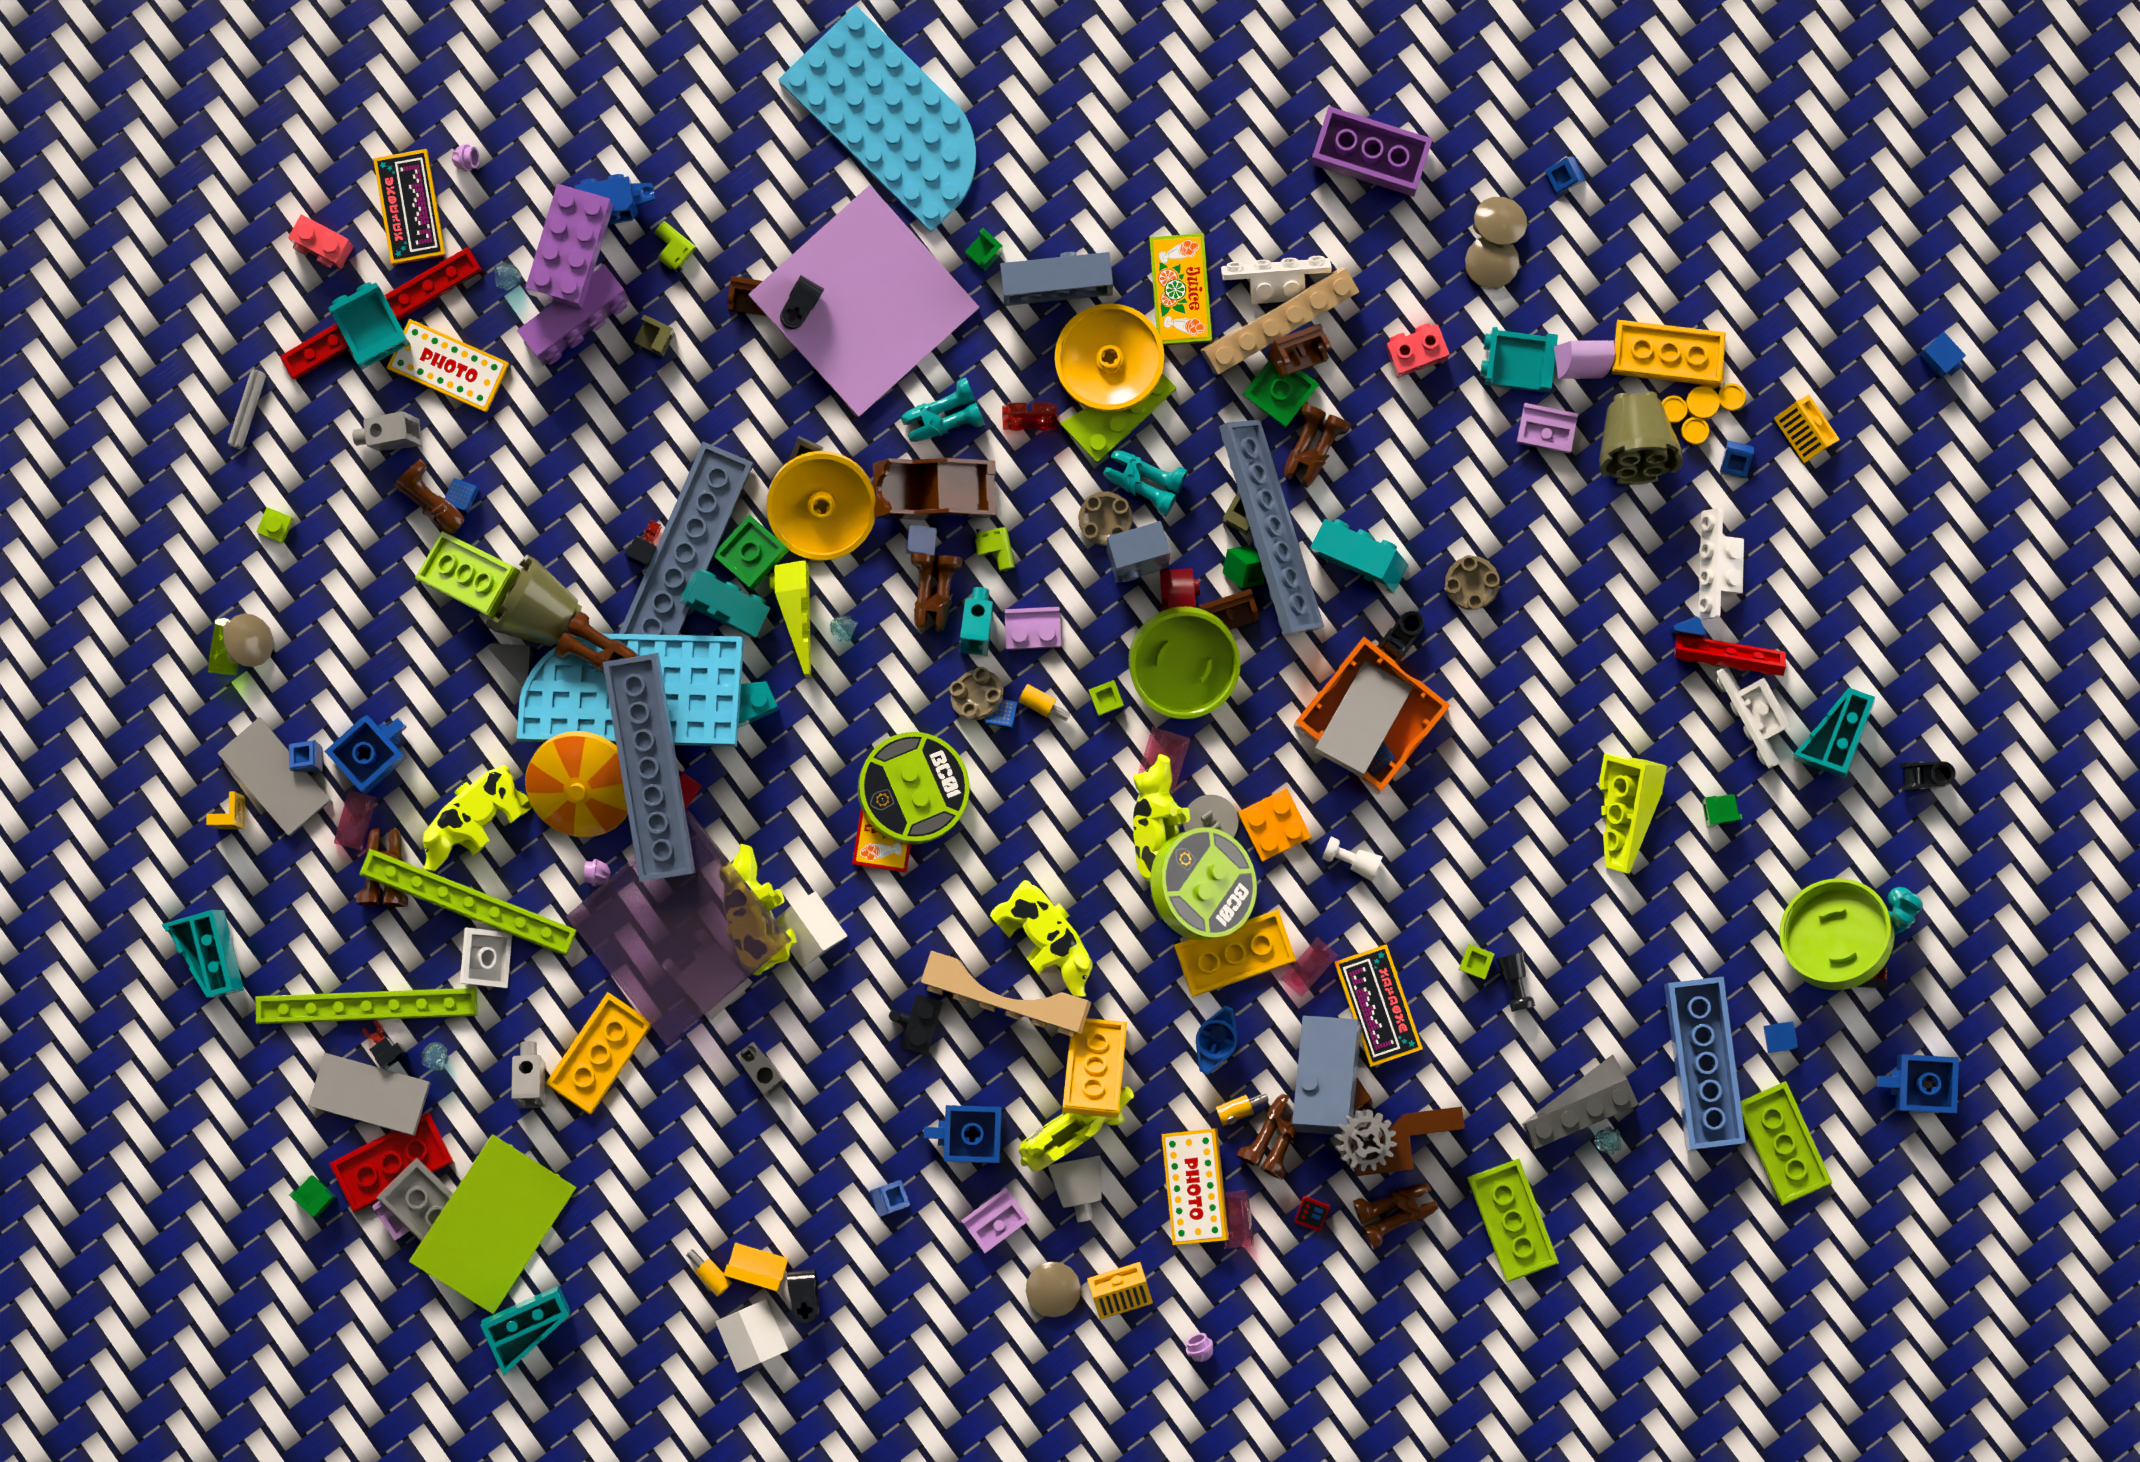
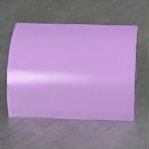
(1584, 359)

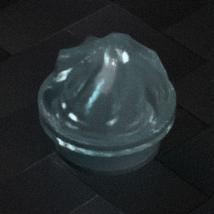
(506, 276)
(843, 627)
(434, 1056)
(1608, 1140)

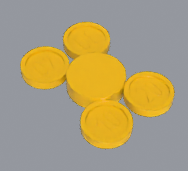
(1702, 405)

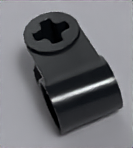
(802, 299)
(1401, 637)
(1924, 775)
(802, 1290)

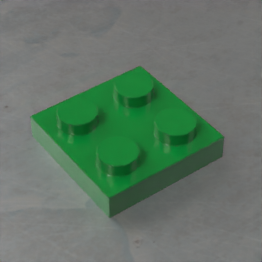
(1280, 396)
(750, 552)

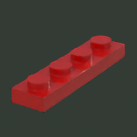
(1730, 655)

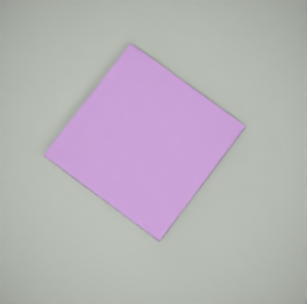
(879, 305)

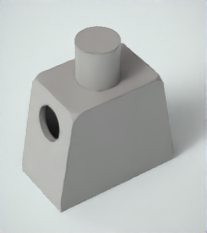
(389, 432)
(528, 1088)
(1078, 1184)

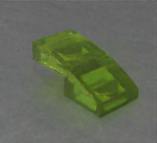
(218, 656)

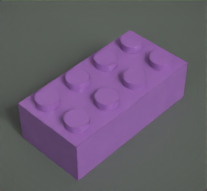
(1371, 151)
(569, 246)
(565, 326)

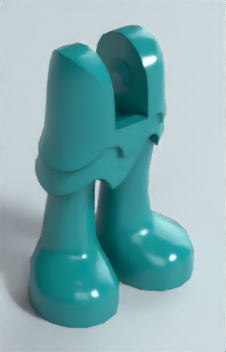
(934, 423)
(1131, 480)
(1904, 906)

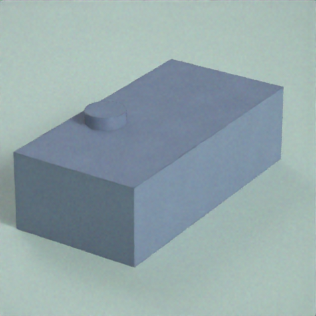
(1057, 278)
(1138, 552)
(1326, 1074)

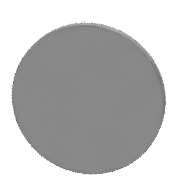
(1212, 812)

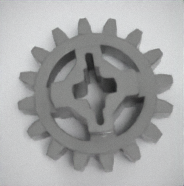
(1371, 1131)

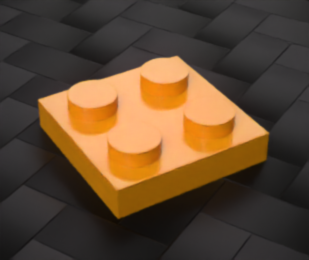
(1274, 825)

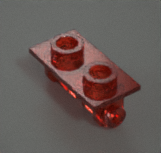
(1042, 417)

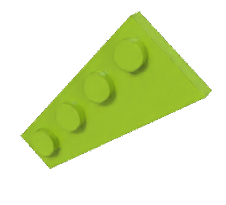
(1103, 431)

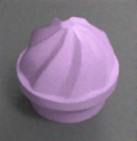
(465, 157)
(596, 872)
(1199, 1347)

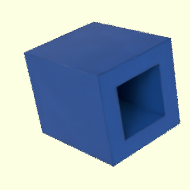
(1943, 355)

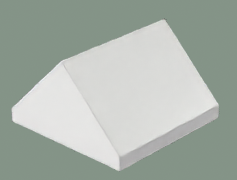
(813, 927)
(485, 958)
(751, 1335)

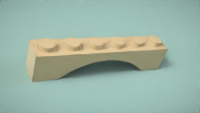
(1280, 321)
(1059, 1010)

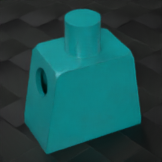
(976, 630)

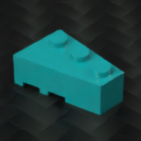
(1360, 553)
(725, 603)
(1838, 735)

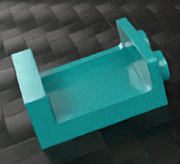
(368, 324)
(1519, 360)

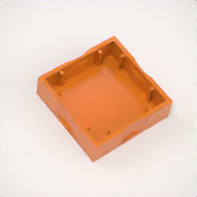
(1411, 726)

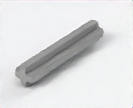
(246, 409)

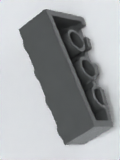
(1588, 1101)

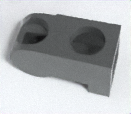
(760, 1069)

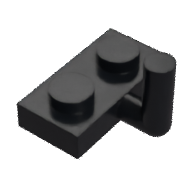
(920, 1023)

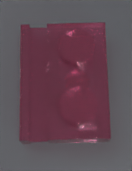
(1167, 744)

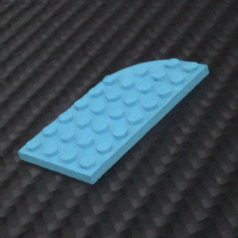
(887, 116)
(698, 677)

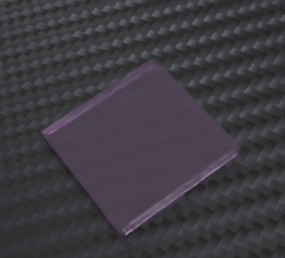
(679, 938)

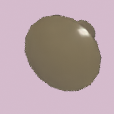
(1500, 221)
(1491, 264)
(1104, 516)
(1472, 582)
(247, 640)
(976, 694)
(1053, 1289)

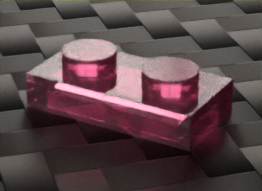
(355, 820)
(1309, 967)
(1238, 1219)

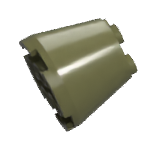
(1638, 440)
(535, 606)

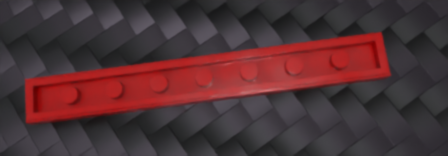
(403, 302)

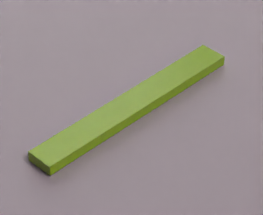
(467, 902)
(366, 1006)

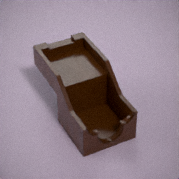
(934, 488)
(1409, 1125)

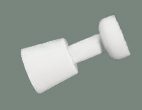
(1362, 862)

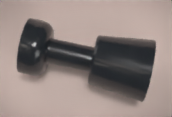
(1513, 970)

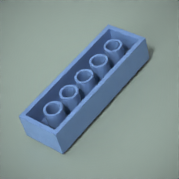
(1704, 1063)

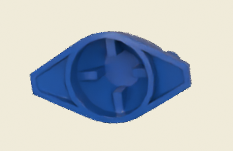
(1216, 1040)

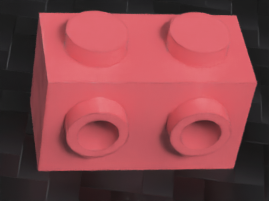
(321, 242)
(1416, 350)

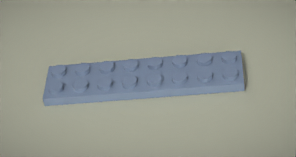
(1271, 527)
(688, 541)
(649, 767)

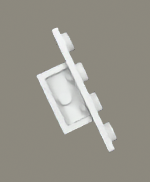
(1276, 280)
(1719, 564)
(1758, 712)

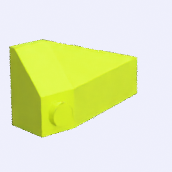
(793, 596)
(1630, 799)

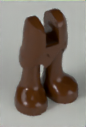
(1316, 457)
(439, 510)
(941, 600)
(580, 627)
(370, 894)
(1254, 1153)
(1400, 1199)

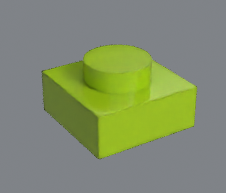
(274, 525)
(1106, 698)
(1476, 961)

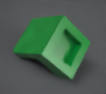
(984, 250)
(1243, 567)
(1720, 810)
(313, 1196)

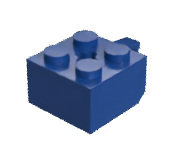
(622, 193)
(381, 743)
(1908, 1088)
(960, 1120)

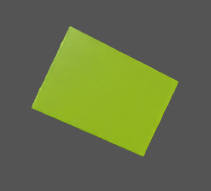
(492, 1224)

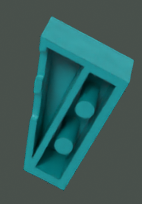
(755, 702)
(208, 950)
(522, 1326)

